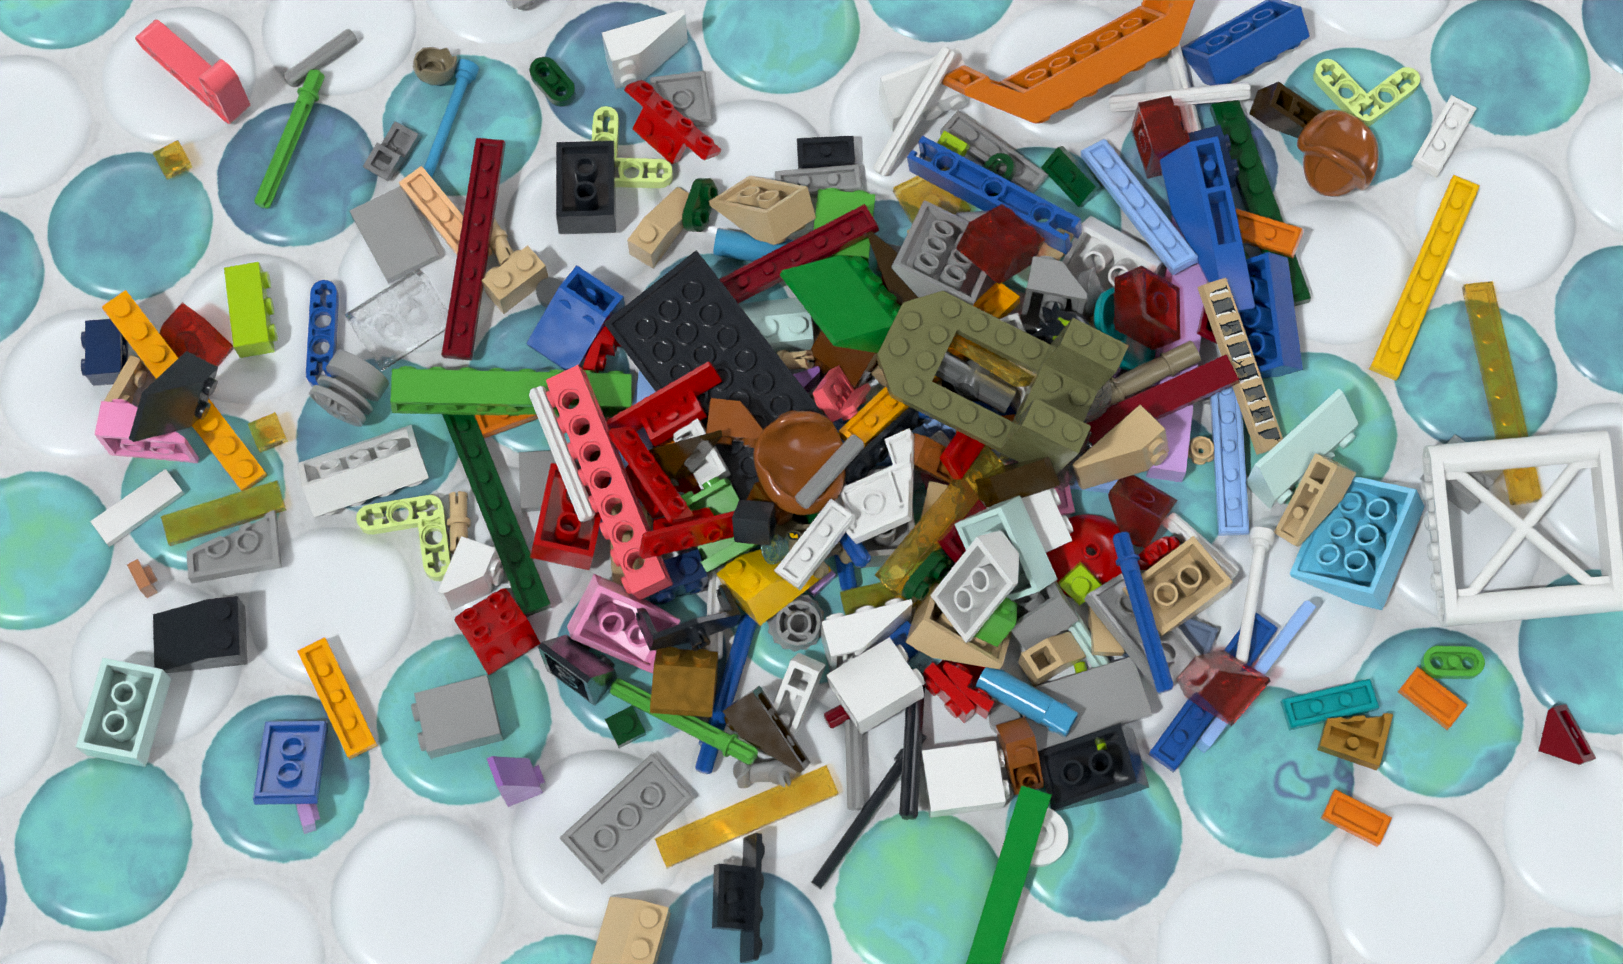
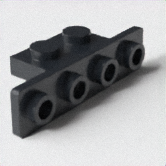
(877, 449)
(739, 898)

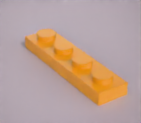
(337, 698)

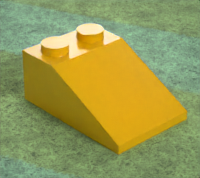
(758, 587)

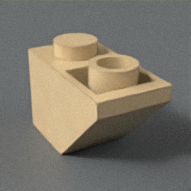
(1050, 657)

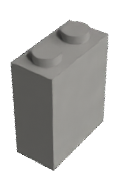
(457, 717)

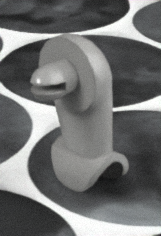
(768, 771)

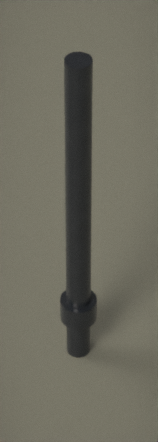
(860, 821)

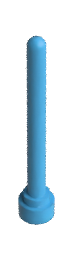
(465, 73)

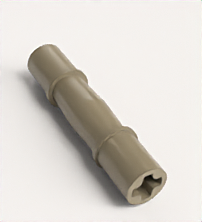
(1154, 371)

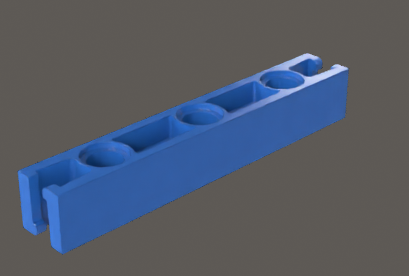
(976, 183)

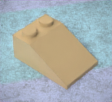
(766, 208)
(1124, 451)
(1183, 585)
(938, 638)

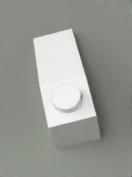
(798, 690)

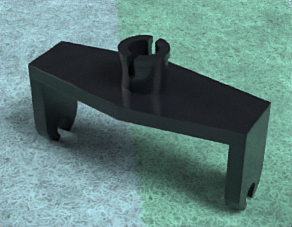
(693, 631)

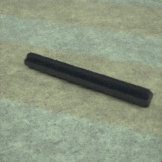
(911, 760)

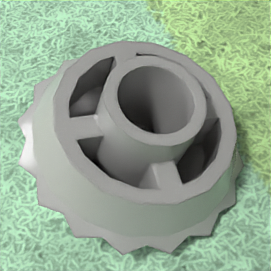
(1091, 285)
(797, 624)

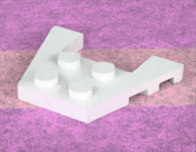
(884, 497)

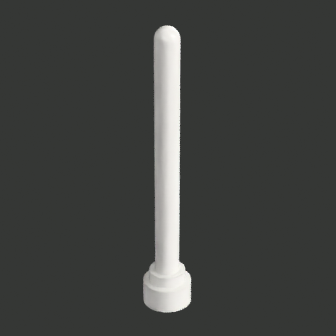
(1260, 540)

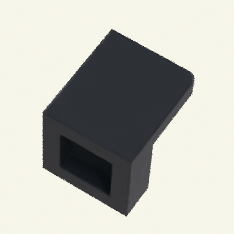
(754, 522)

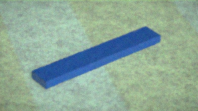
(1193, 719)

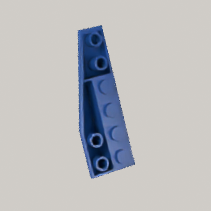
(1207, 215)

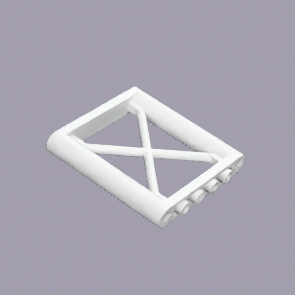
(1470, 606)

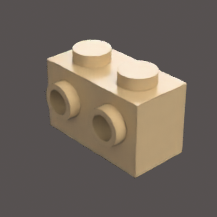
(514, 279)

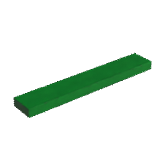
(1009, 877)

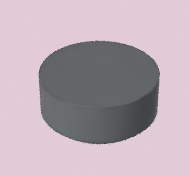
(546, 290)

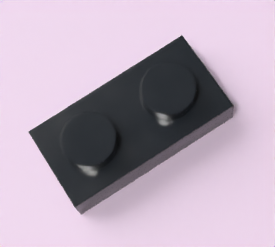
(825, 151)

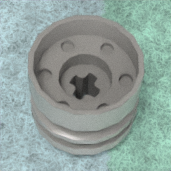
(349, 388)

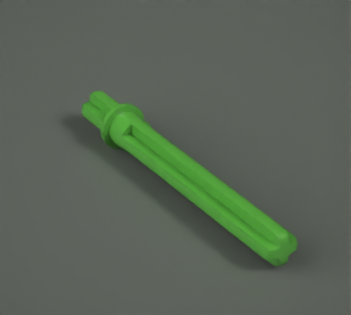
(307, 96)
(727, 743)

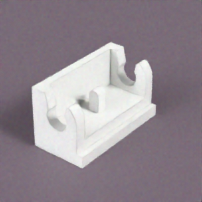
(712, 464)

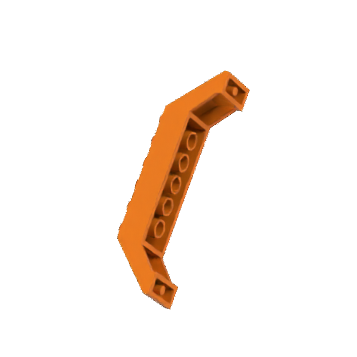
(1081, 65)

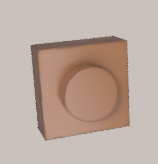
(143, 577)

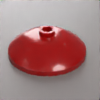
(1088, 532)

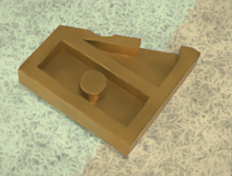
(1356, 739)

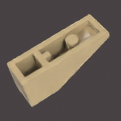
(658, 229)
(1314, 498)

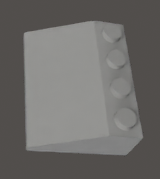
(930, 257)

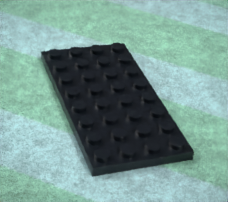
(695, 321)

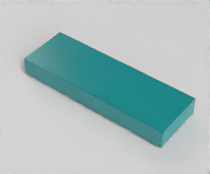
(1329, 703)

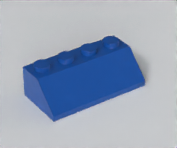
(1246, 42)
(1273, 323)

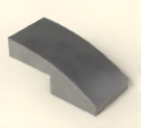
(392, 152)

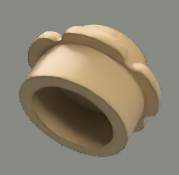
(1201, 443)

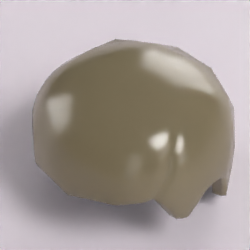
(434, 65)

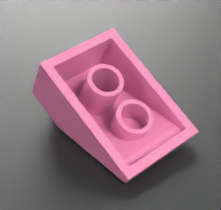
(114, 429)
(609, 623)

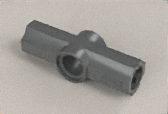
(975, 381)

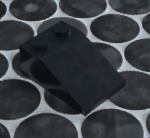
(585, 187)
(175, 398)
(201, 635)
(578, 667)
(1084, 775)

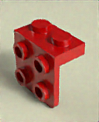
(497, 630)
(955, 701)

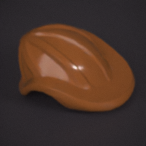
(1338, 153)
(792, 453)

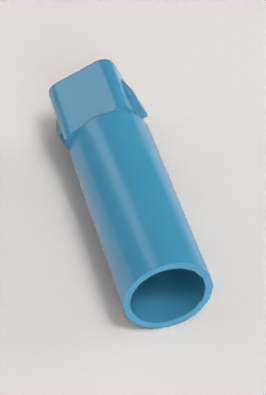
(741, 245)
(1027, 700)

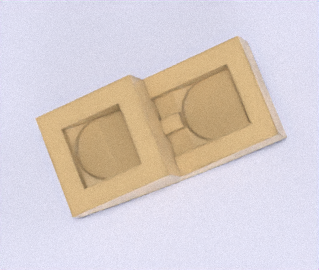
(1102, 640)

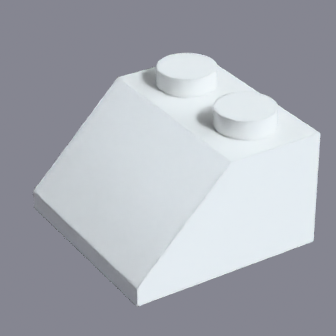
(470, 574)

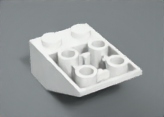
(856, 633)

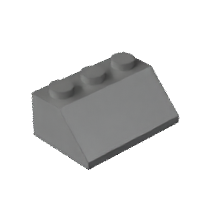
(1047, 283)

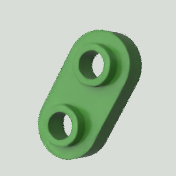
(1451, 662)

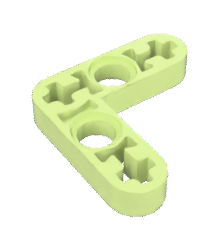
(1361, 100)
(623, 163)
(425, 525)

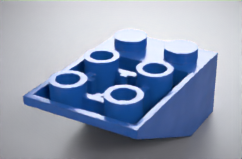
(574, 319)

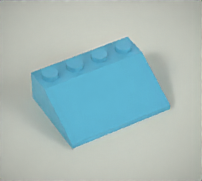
(1361, 543)

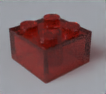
(1157, 132)
(1000, 243)
(1147, 308)

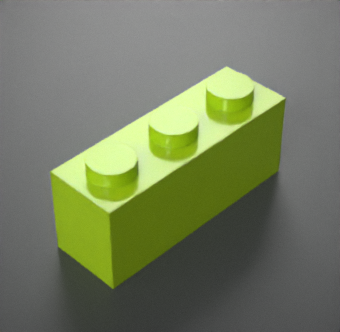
(250, 309)

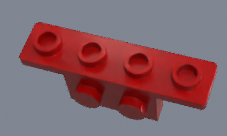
(666, 127)
(669, 407)
(648, 478)
(672, 537)

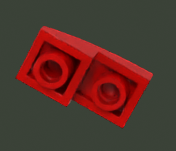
(603, 345)
(962, 680)

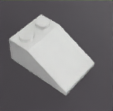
(644, 46)

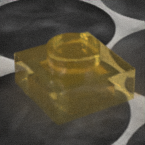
(172, 159)
(267, 432)

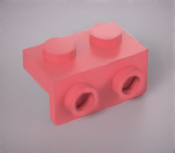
(838, 397)

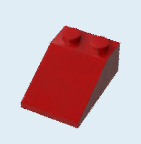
(559, 533)

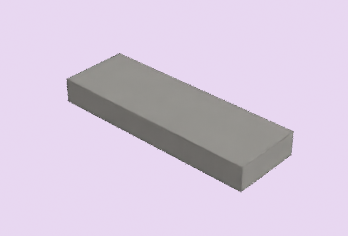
(844, 177)

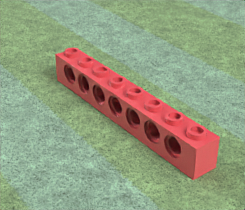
(562, 390)

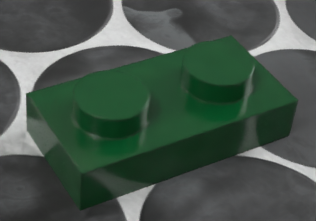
(1070, 176)

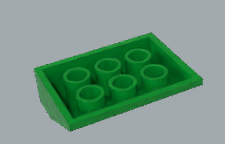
(845, 301)

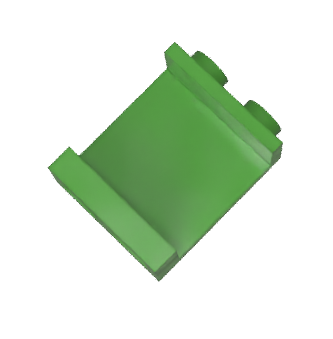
(720, 499)

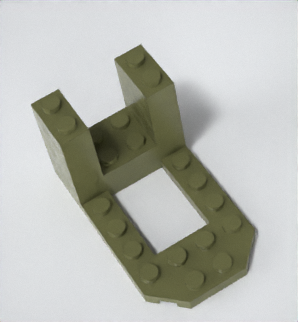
(1055, 404)

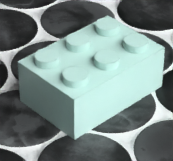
(123, 712)

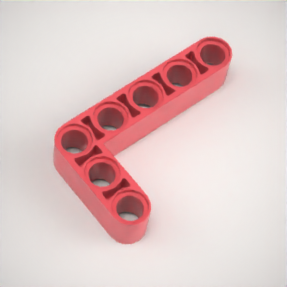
(214, 85)

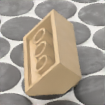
(631, 932)

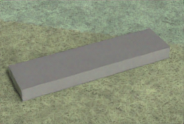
(985, 145)

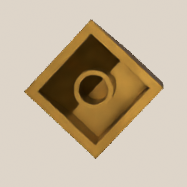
(684, 682)

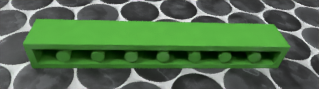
(493, 391)

